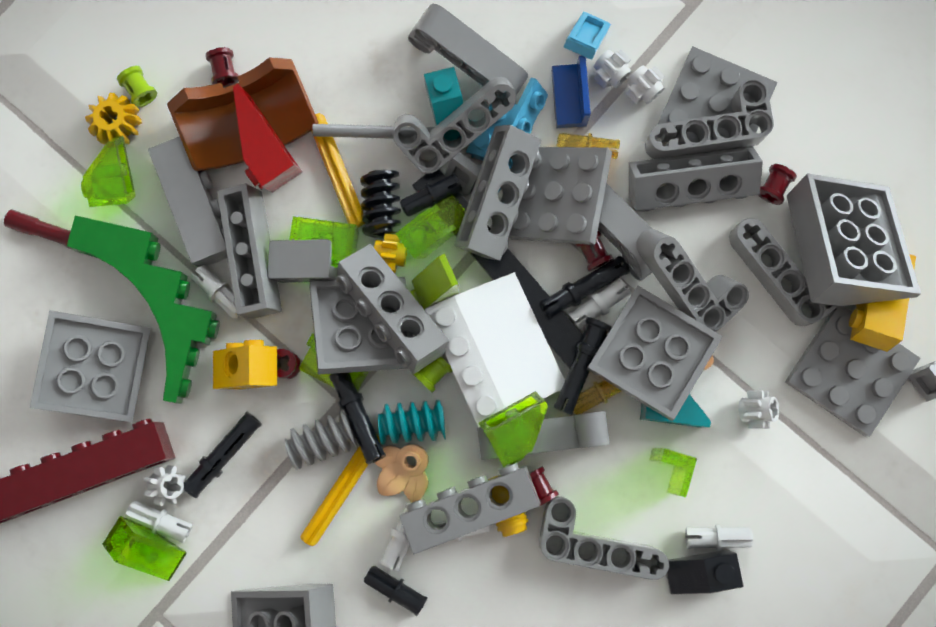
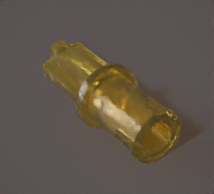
(573, 140)
(595, 395)

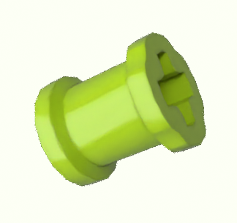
(136, 86)
(433, 373)

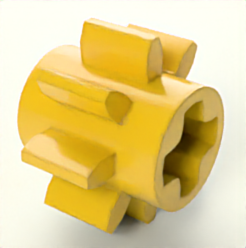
(391, 251)

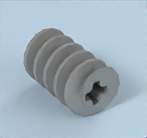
(320, 441)

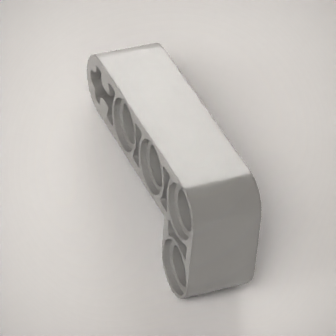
(464, 48)
(457, 120)
(706, 127)
(622, 228)
(772, 276)
(707, 302)
(562, 434)
(603, 547)

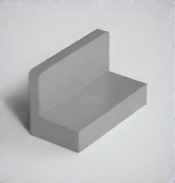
(301, 261)

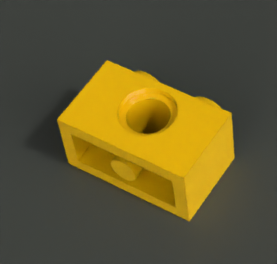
(245, 366)

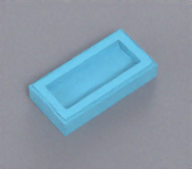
(587, 35)

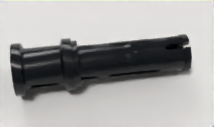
(586, 349)

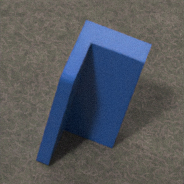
(571, 94)

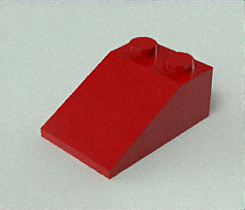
(261, 147)

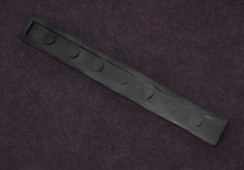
(559, 330)

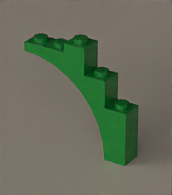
(164, 289)

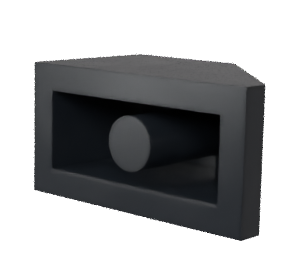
(704, 573)

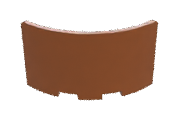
(209, 117)

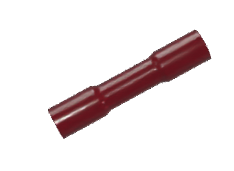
(33, 226)

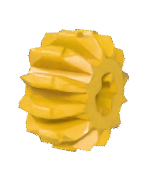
(106, 112)

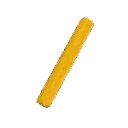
(339, 177)
(335, 498)

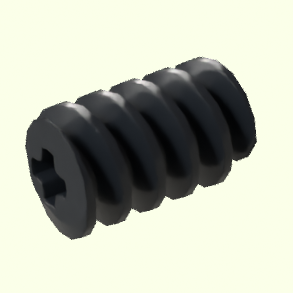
(379, 203)

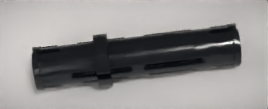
(574, 292)
(359, 420)
(222, 453)

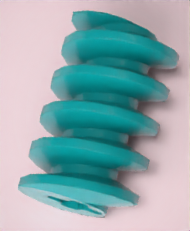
(411, 422)

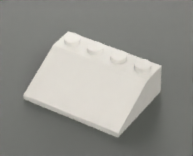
(496, 346)

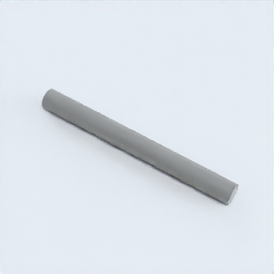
(361, 131)

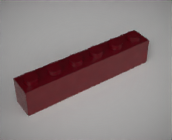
(83, 468)

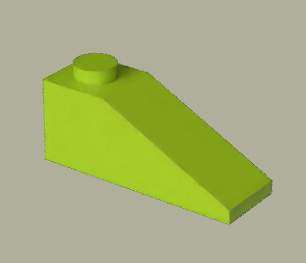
(435, 283)

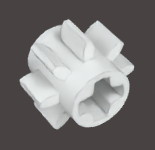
(612, 69)
(645, 84)
(758, 409)
(174, 485)

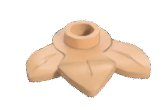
(399, 475)

